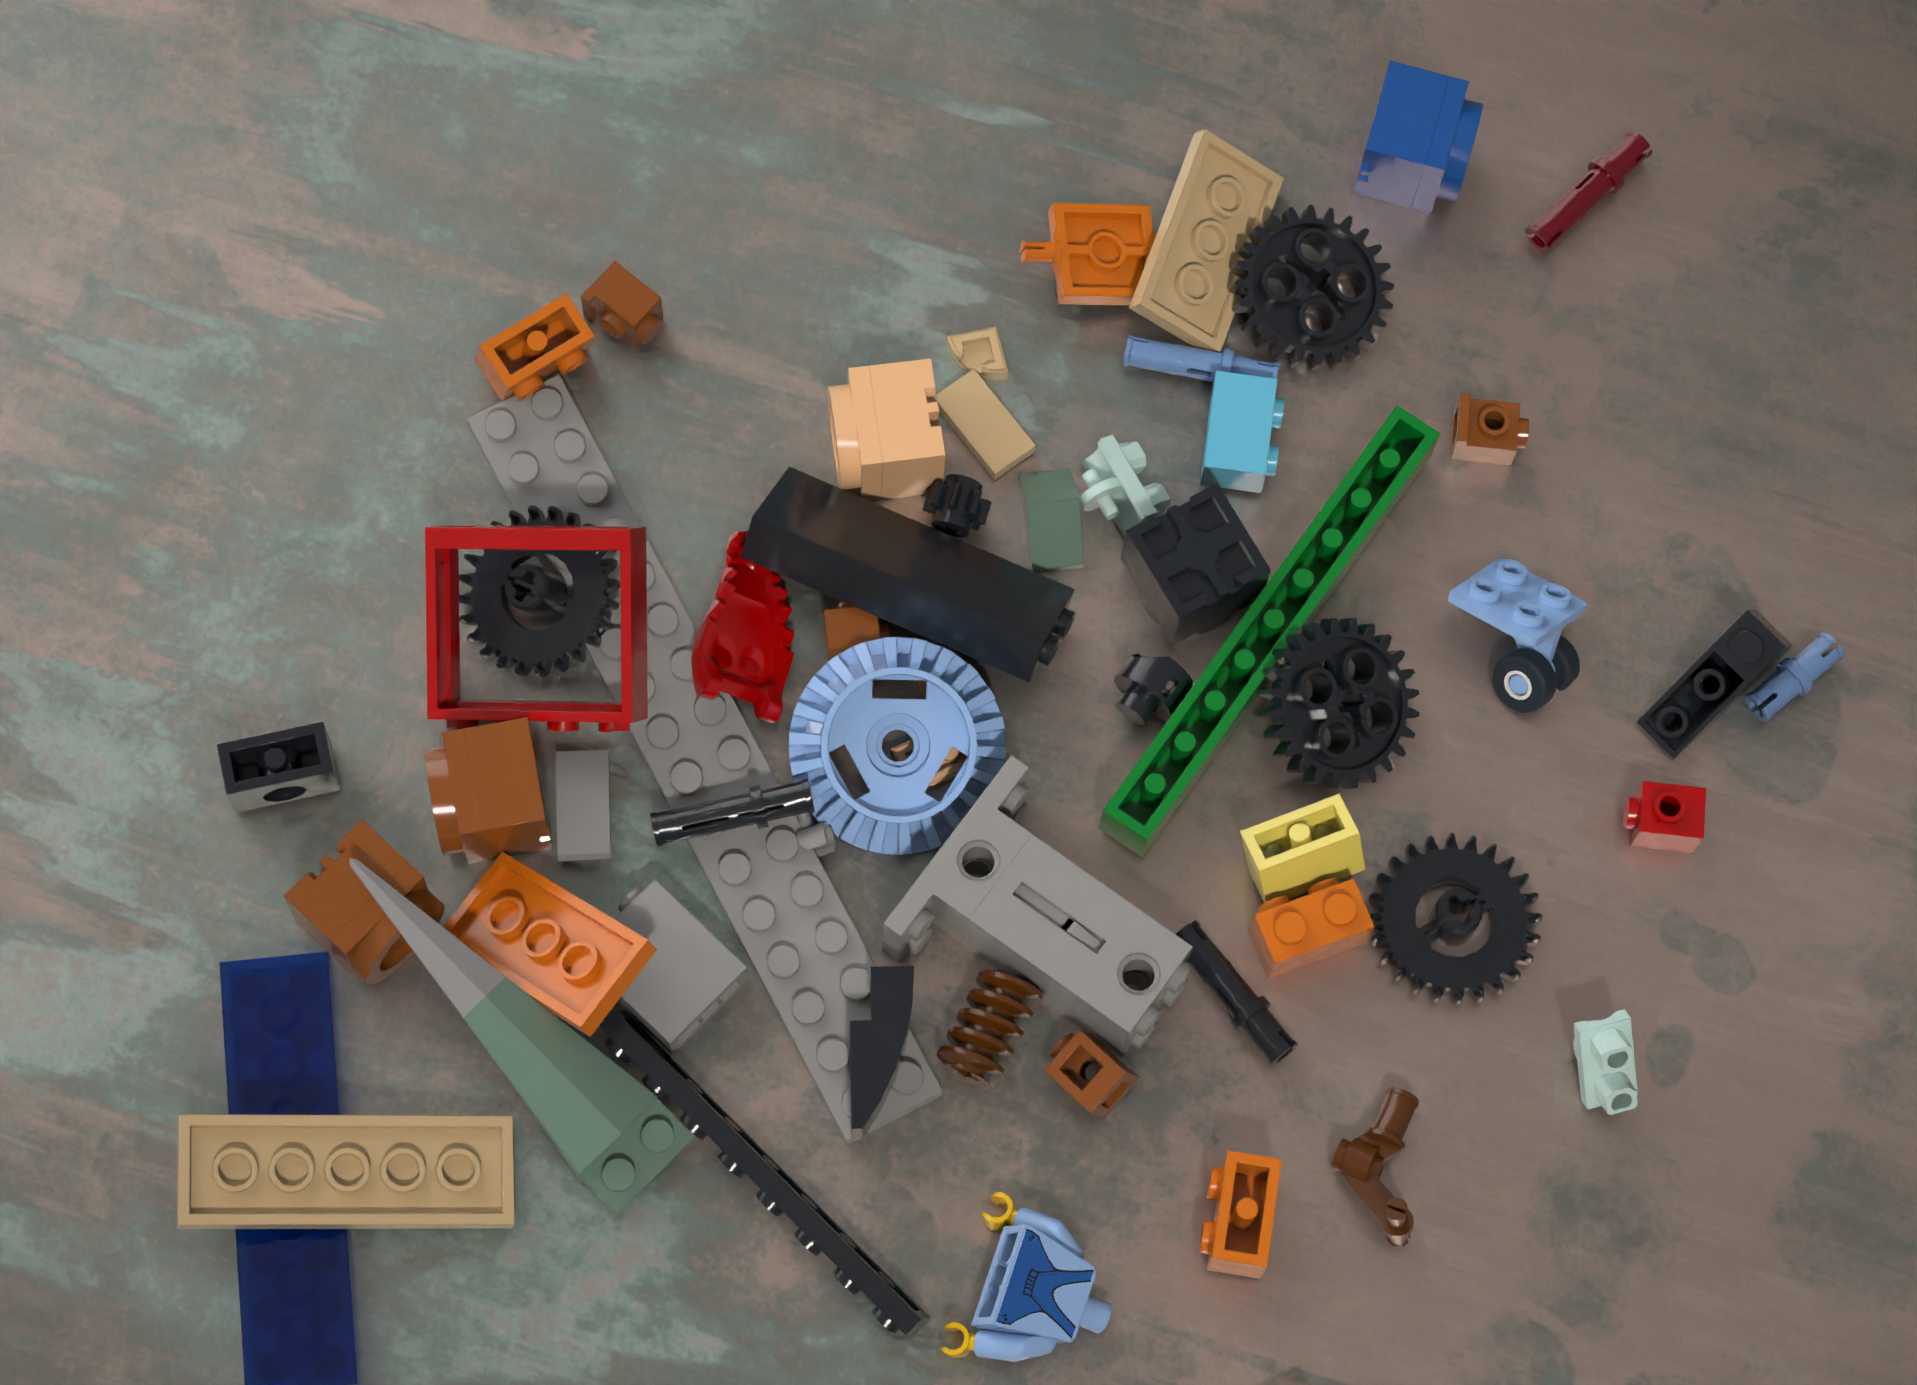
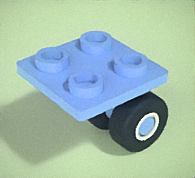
(1534, 616)

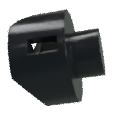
(1145, 691)

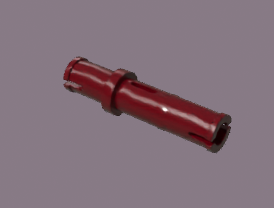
(1603, 177)

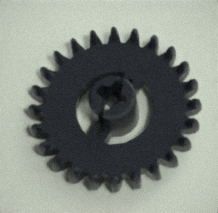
(495, 586)
(1496, 894)

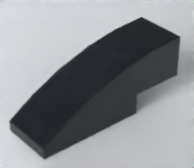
(879, 1044)

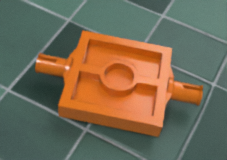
(1095, 251)

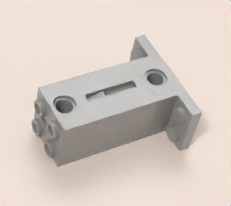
(1043, 921)

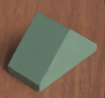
(1052, 520)

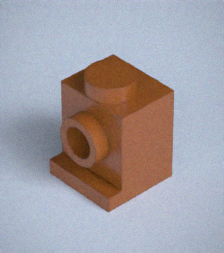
(623, 305)
(1476, 442)
(1068, 1069)

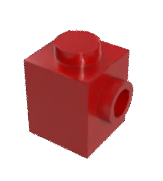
(1666, 816)

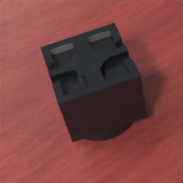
(1194, 565)

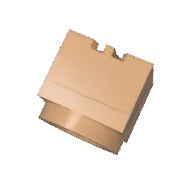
(887, 430)

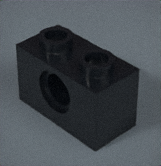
(278, 767)

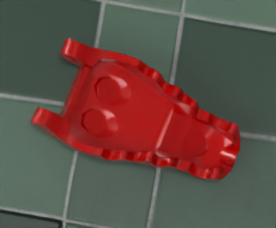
(745, 636)

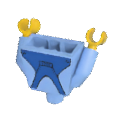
(1032, 1291)

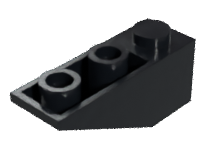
(1715, 682)

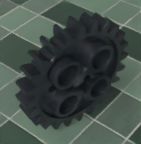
(1340, 257)
(1302, 721)

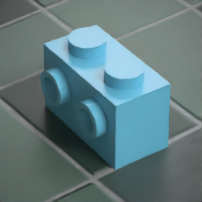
(1239, 432)

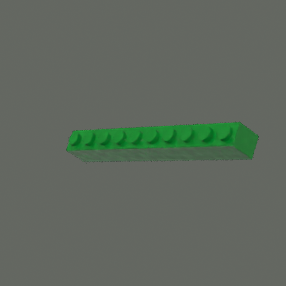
(1285, 604)

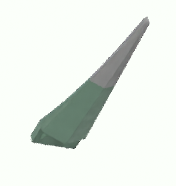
(589, 1106)

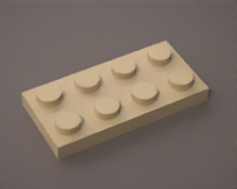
(1207, 219)

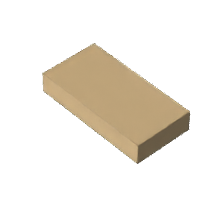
(984, 424)

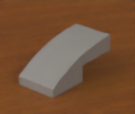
(583, 805)

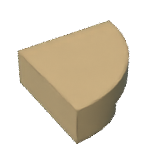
(979, 351)

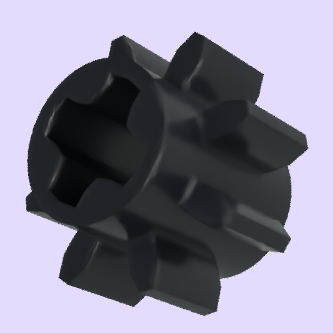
(957, 505)

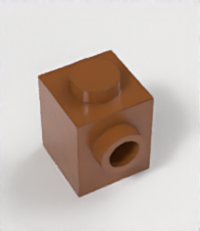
(850, 626)

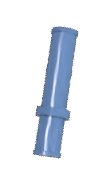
(1191, 361)

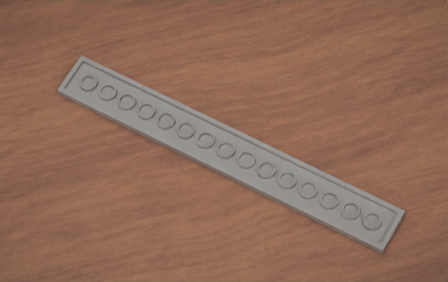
(703, 753)

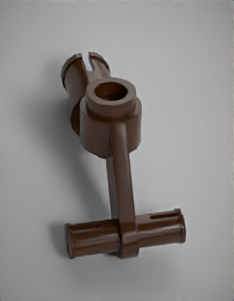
(1364, 1160)

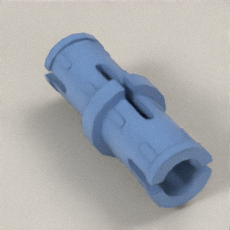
(1794, 676)

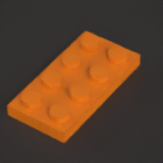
(550, 942)

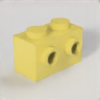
(1303, 849)

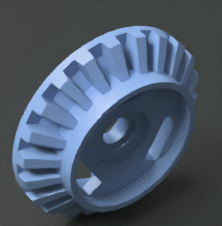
(841, 711)

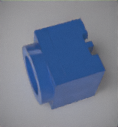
(1418, 139)

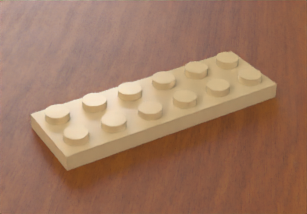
(344, 1172)

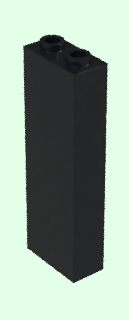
(909, 574)

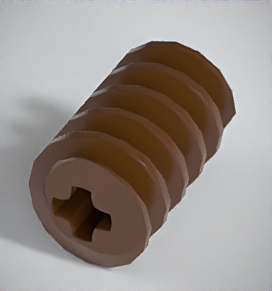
(986, 1026)

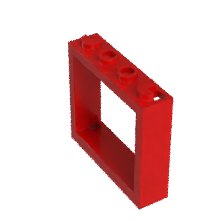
(444, 637)

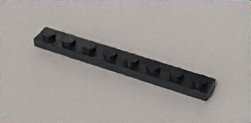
(777, 1189)

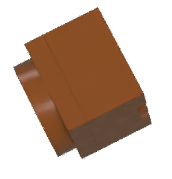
(488, 792)
(346, 917)

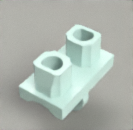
(1115, 485)
(1606, 1063)

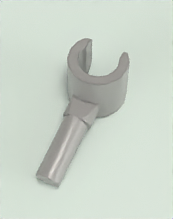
(816, 837)

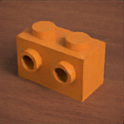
(535, 348)
(1310, 927)
(1243, 1214)

